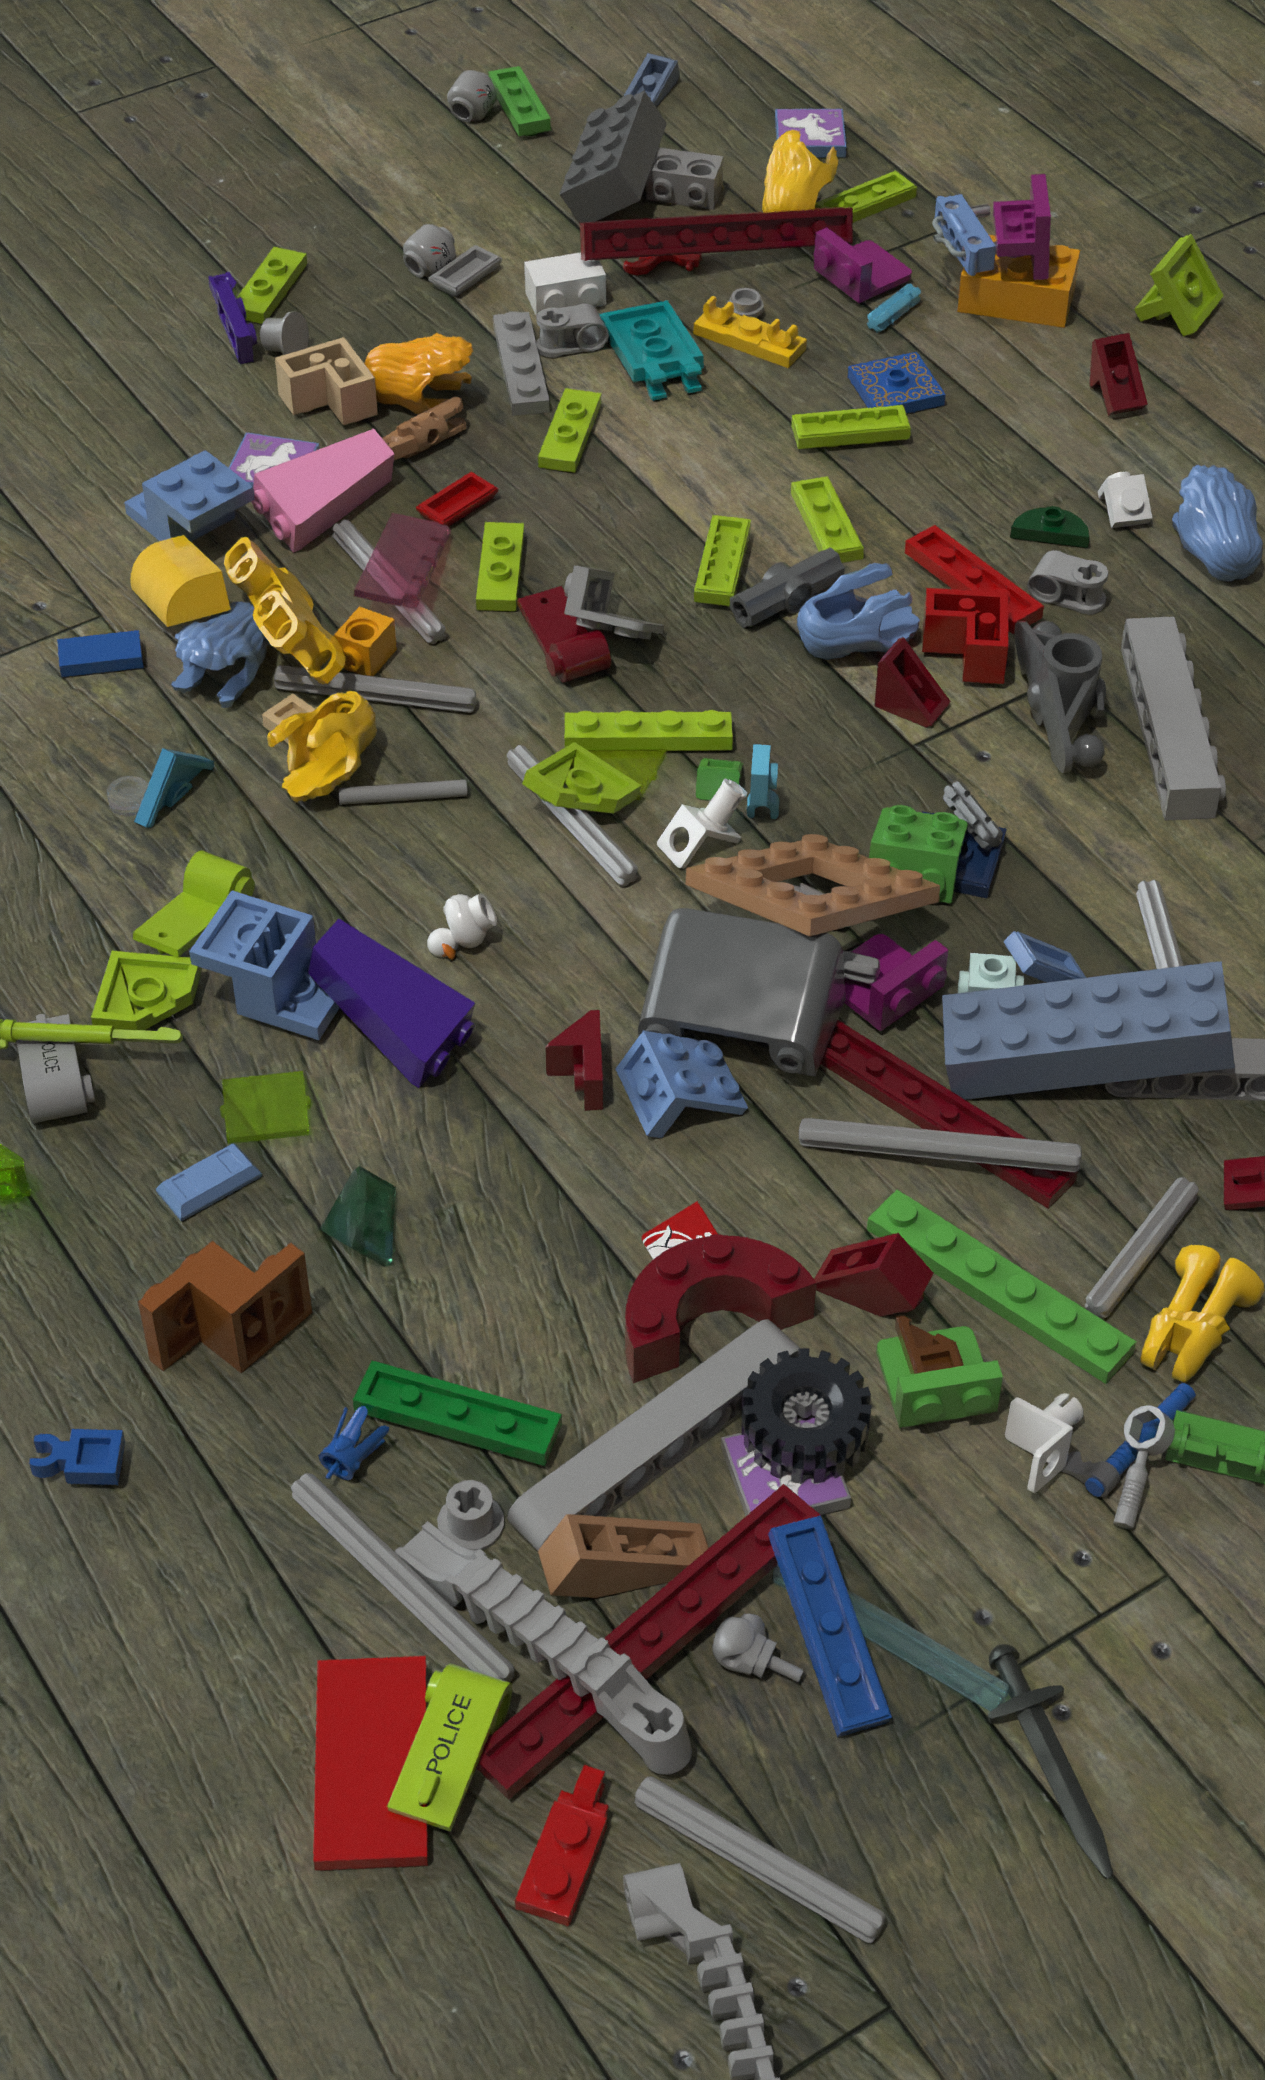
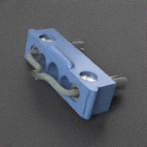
(964, 233)

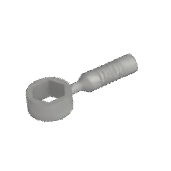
(1137, 1473)

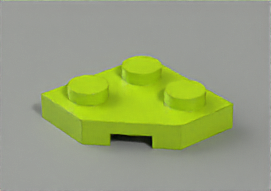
(581, 781)
(144, 989)

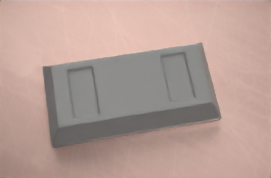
(465, 271)

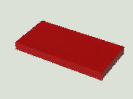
(363, 1737)

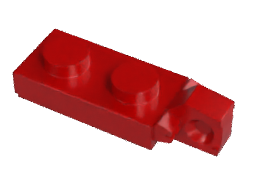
(565, 1851)

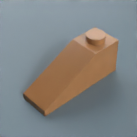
(616, 1554)

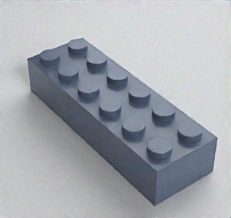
(1087, 1031)

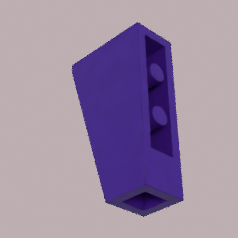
(392, 1001)

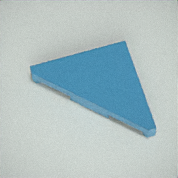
(169, 782)

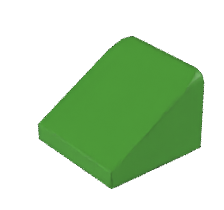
(712, 773)

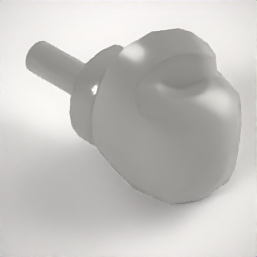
(744, 1648)

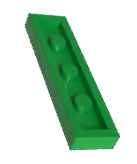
(458, 1412)

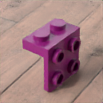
(857, 269)
(902, 980)

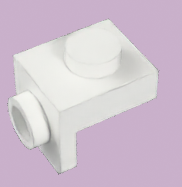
(1126, 499)

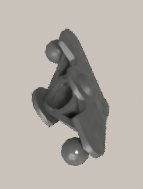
(1063, 689)

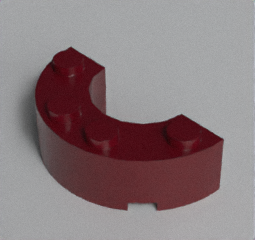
(707, 1278)

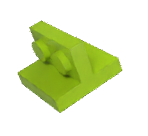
(1181, 288)

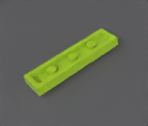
(650, 730)

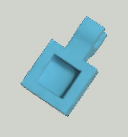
(762, 780)

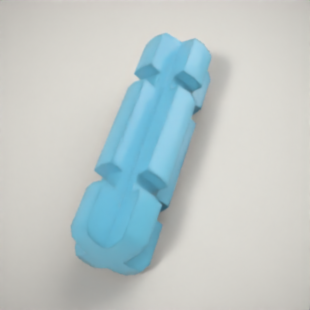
(894, 308)

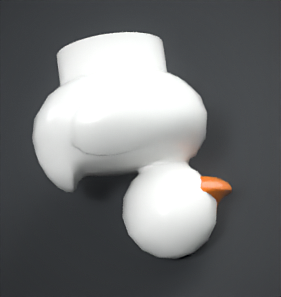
(467, 923)

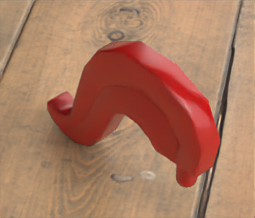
(646, 264)

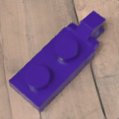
(233, 316)

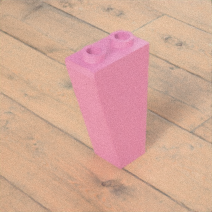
(321, 487)

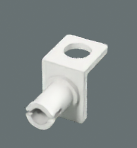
(703, 823)
(1043, 1434)

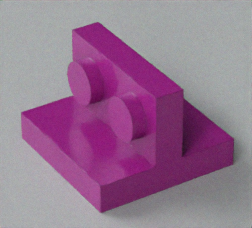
(1025, 227)

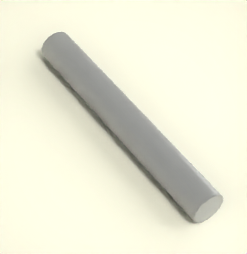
(402, 792)

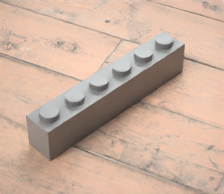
(1172, 719)

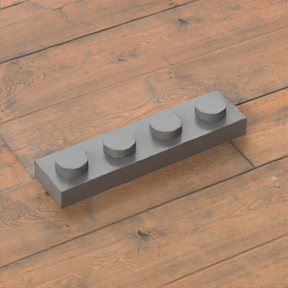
(521, 363)

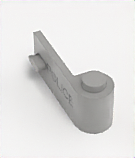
(53, 1077)

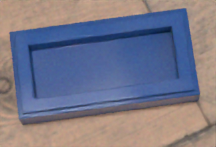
(100, 653)

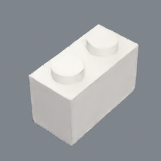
(564, 282)

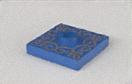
(897, 381)

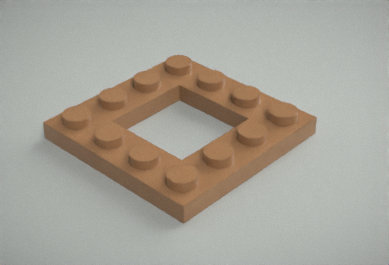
(754, 877)

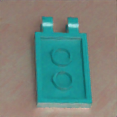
(654, 346)

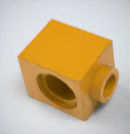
(367, 641)

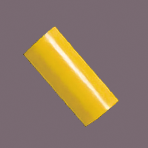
(179, 582)

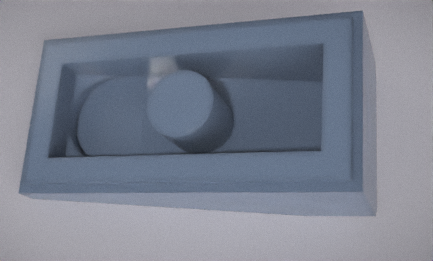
(655, 76)

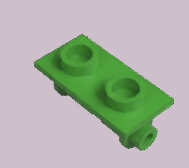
(1218, 1446)

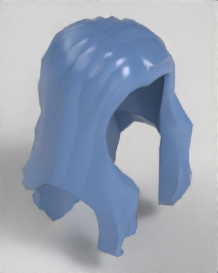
(1219, 523)
(844, 623)
(219, 644)

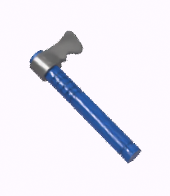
(1105, 1475)

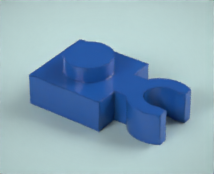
(87, 1458)

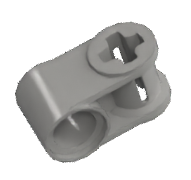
(571, 329)
(1067, 580)

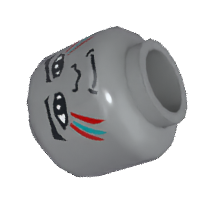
(471, 96)
(428, 250)

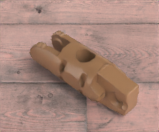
(426, 429)

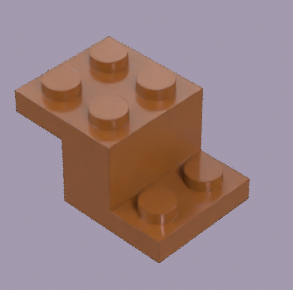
(225, 1306)

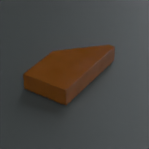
(925, 1351)

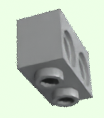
(685, 178)

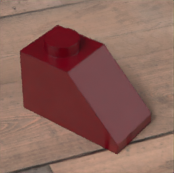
(875, 1275)

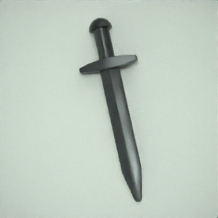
(1028, 1708)

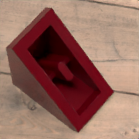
(907, 686)

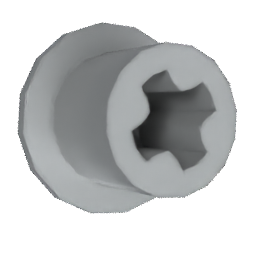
(285, 333)
(471, 1516)

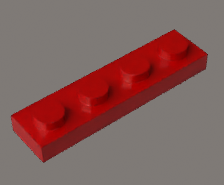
(966, 571)

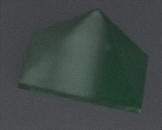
(364, 1216)

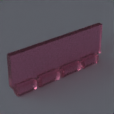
(403, 561)

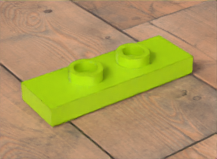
(271, 283)
(850, 427)
(569, 430)
(722, 560)
(500, 566)

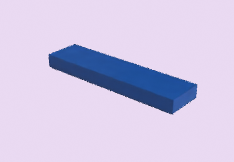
(829, 1626)

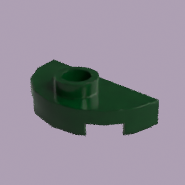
(1051, 526)

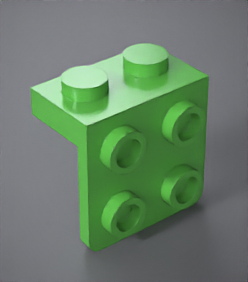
(921, 844)
(942, 1392)

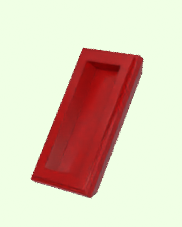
(457, 500)

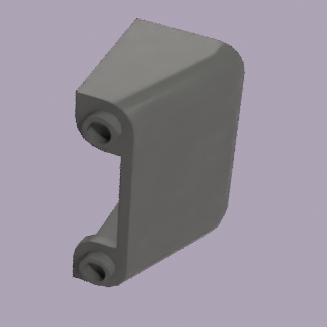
(747, 984)

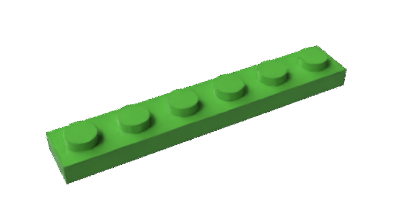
(1005, 1287)

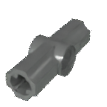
(786, 587)

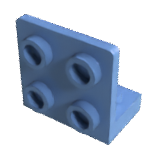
(674, 1073)

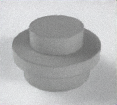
(747, 302)

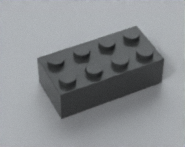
(613, 158)

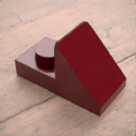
(1117, 374)
(579, 1055)

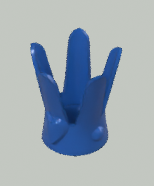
(340, 1455)

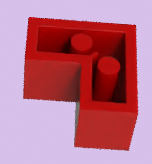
(969, 625)

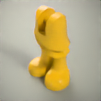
(1195, 1333)

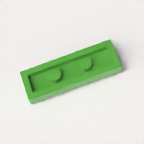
(520, 101)

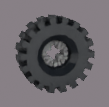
(804, 1389)

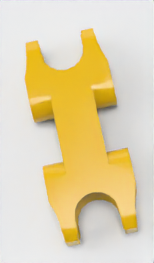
(284, 610)

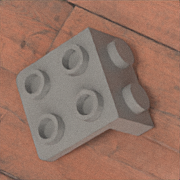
(589, 598)

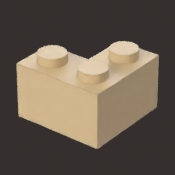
(327, 376)

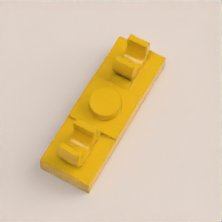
(749, 334)

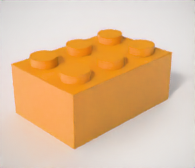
(1014, 294)

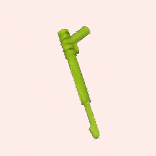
(75, 1033)

